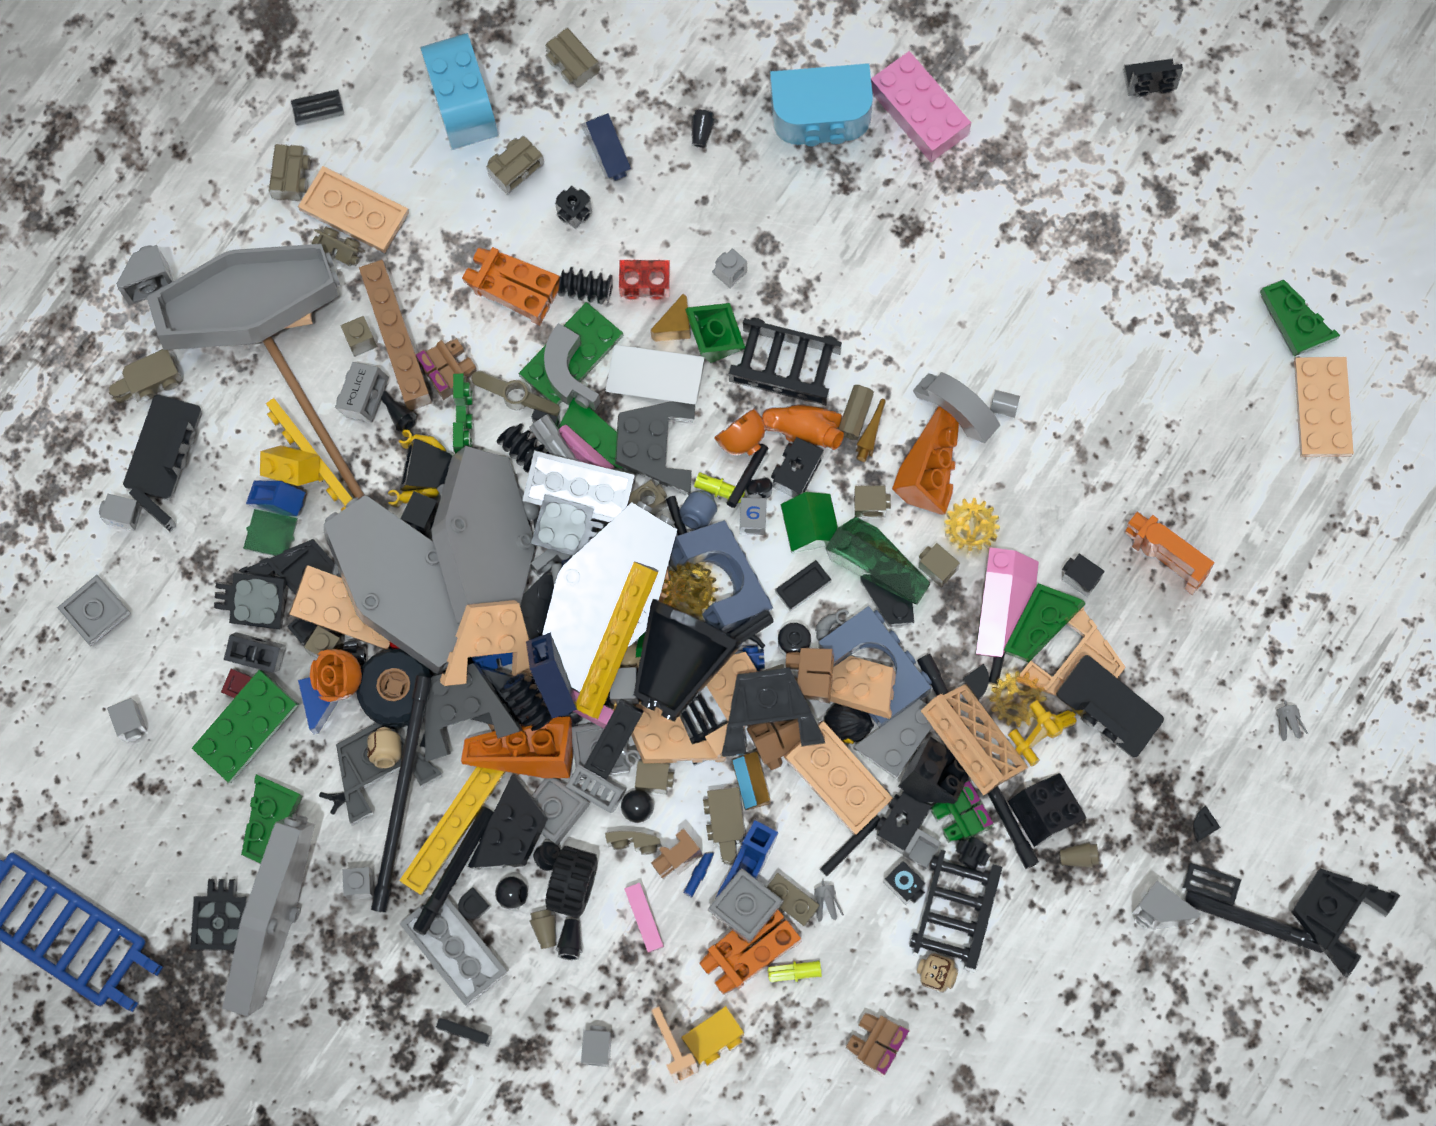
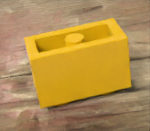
(289, 465)
(713, 1036)

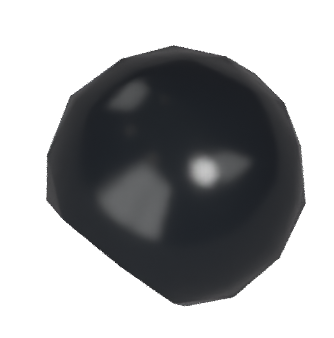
(637, 806)
(511, 893)

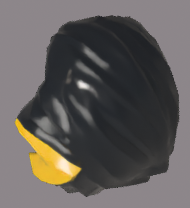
(848, 723)

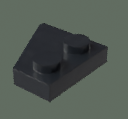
(894, 609)

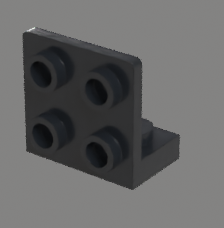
(1152, 77)
(1046, 809)

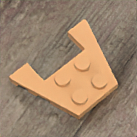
(488, 631)
(1092, 645)
(722, 690)
(667, 741)

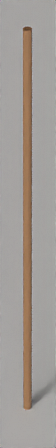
(316, 423)

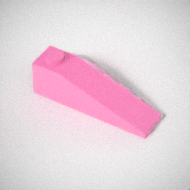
(1006, 592)

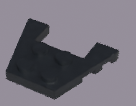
(292, 566)
(768, 699)
(1328, 908)

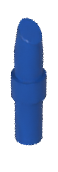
(698, 874)

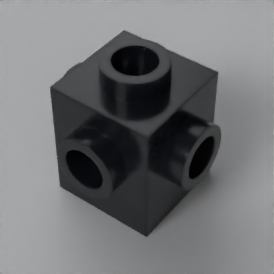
(573, 206)

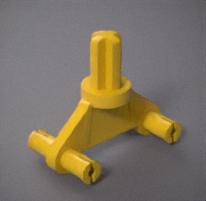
(1048, 725)

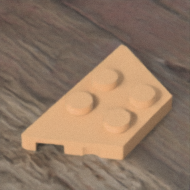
(863, 686)

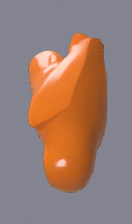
(807, 423)

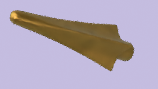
(867, 440)

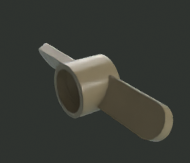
(503, 388)

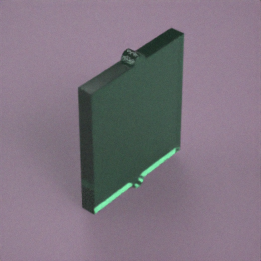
(270, 533)

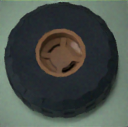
(389, 687)

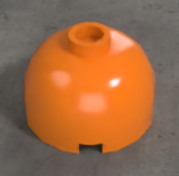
(743, 435)
(335, 675)

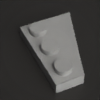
(896, 740)

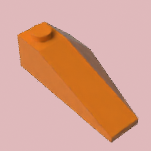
(926, 471)
(528, 752)

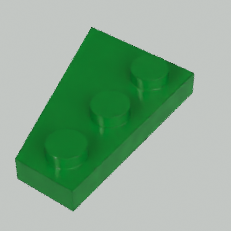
(1041, 620)

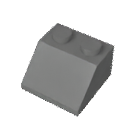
(144, 274)
(1164, 909)

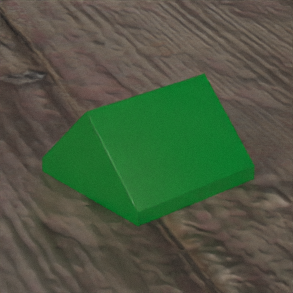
(715, 331)
(809, 521)

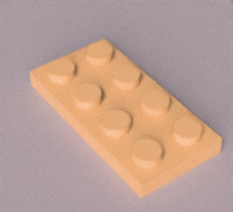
(353, 209)
(1323, 407)
(325, 602)
(839, 780)

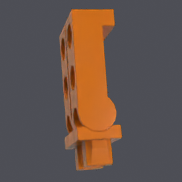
(513, 283)
(1170, 549)
(742, 966)

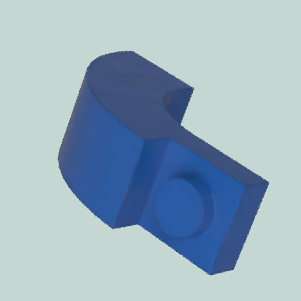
(753, 852)

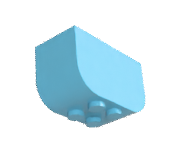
(459, 91)
(821, 104)

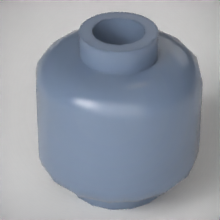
(698, 510)

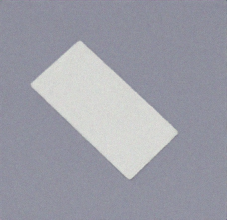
(655, 374)

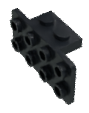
(162, 446)
(1109, 706)

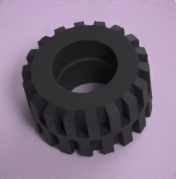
(571, 881)

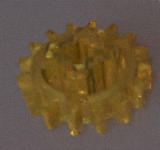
(981, 526)
(680, 585)
(1011, 683)

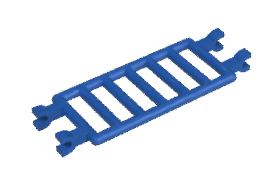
(96, 915)

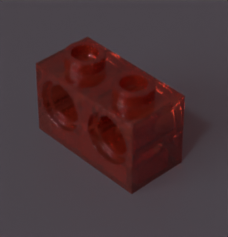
(645, 272)

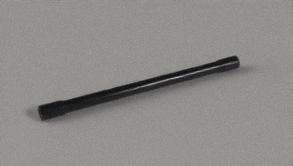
(1021, 845)
(383, 889)

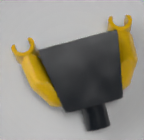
(423, 469)

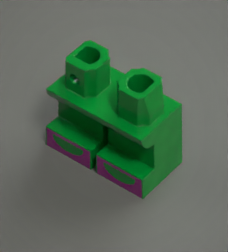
(966, 825)

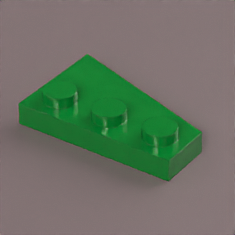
(1296, 321)
(592, 430)
(268, 806)

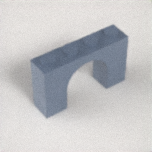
(718, 546)
(868, 631)

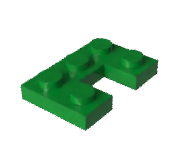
(464, 421)

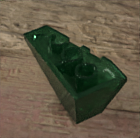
(874, 557)

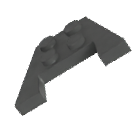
(643, 442)
(459, 703)
(359, 772)

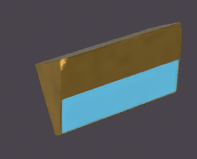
(751, 781)

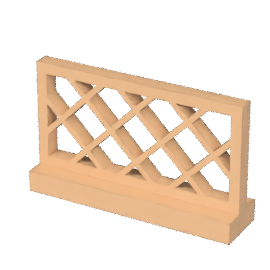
(966, 745)
(682, 1066)

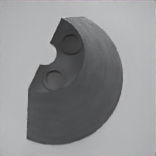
(679, 659)

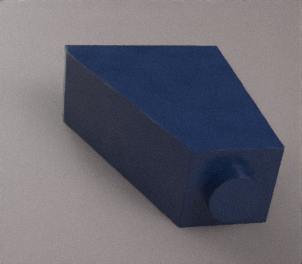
(606, 146)
(550, 676)

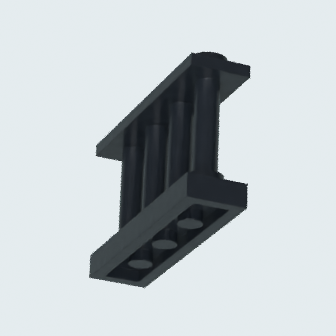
(791, 385)
(982, 904)

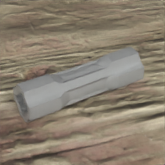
(550, 437)

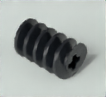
(584, 286)
(519, 445)
(527, 700)

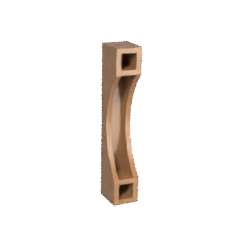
(395, 335)

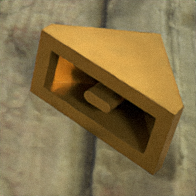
(673, 324)

